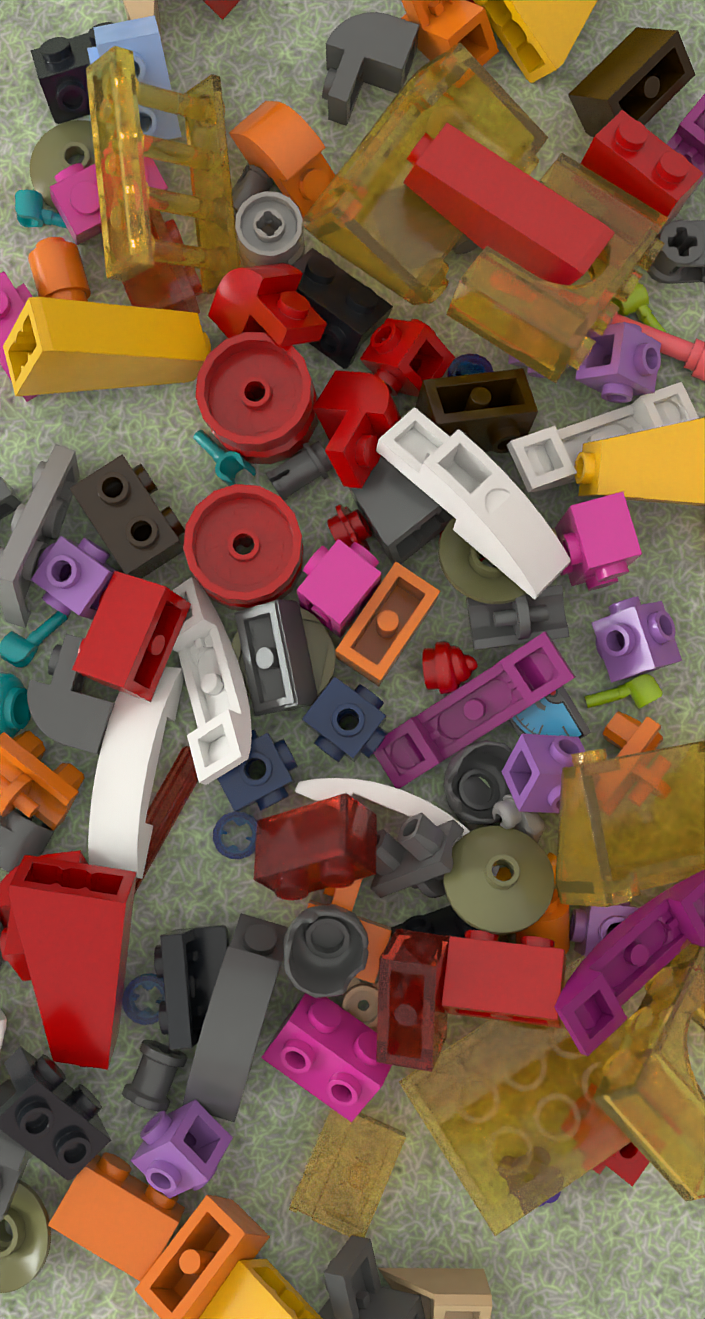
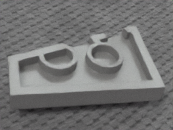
(30, 528)

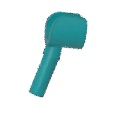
(31, 210)
(227, 463)
(21, 651)

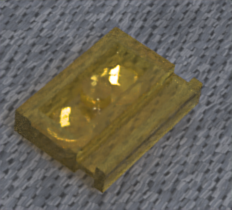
(347, 1172)

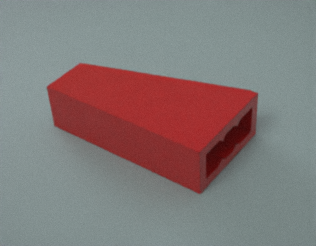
(505, 207)
(76, 951)

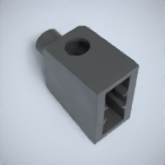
(398, 512)

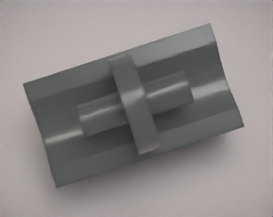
(518, 620)
(417, 858)

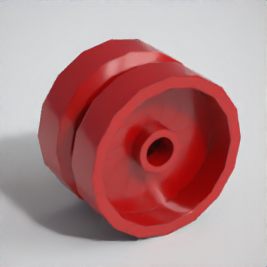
(253, 368)
(244, 517)

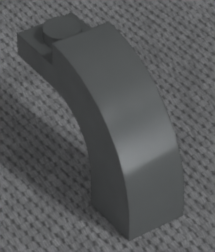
(236, 1017)

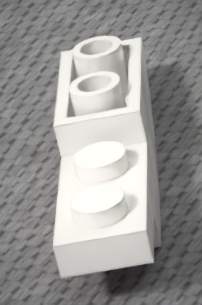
(480, 496)

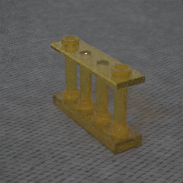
(122, 179)

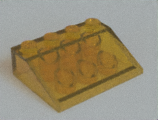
(517, 1113)

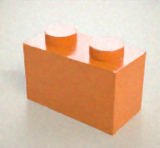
(387, 623)
(117, 1215)
(200, 1259)

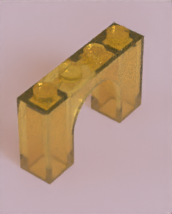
(552, 322)
(650, 1079)

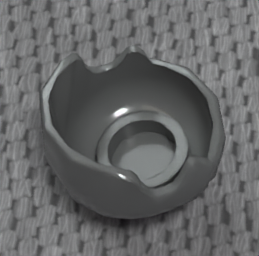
(466, 791)
(325, 950)

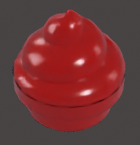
(455, 664)

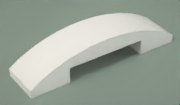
(549, 456)
(213, 688)
(127, 774)
(384, 795)

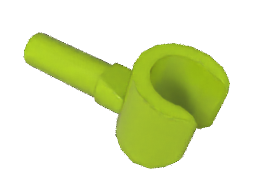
(639, 304)
(641, 688)

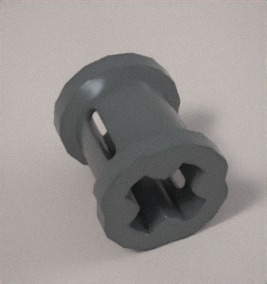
(154, 1076)

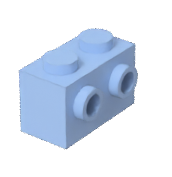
(144, 40)

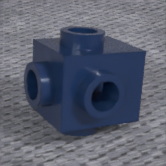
(339, 702)
(269, 789)

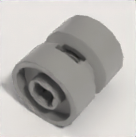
(269, 230)

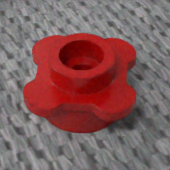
(349, 527)

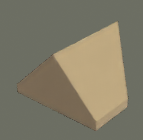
(445, 1291)

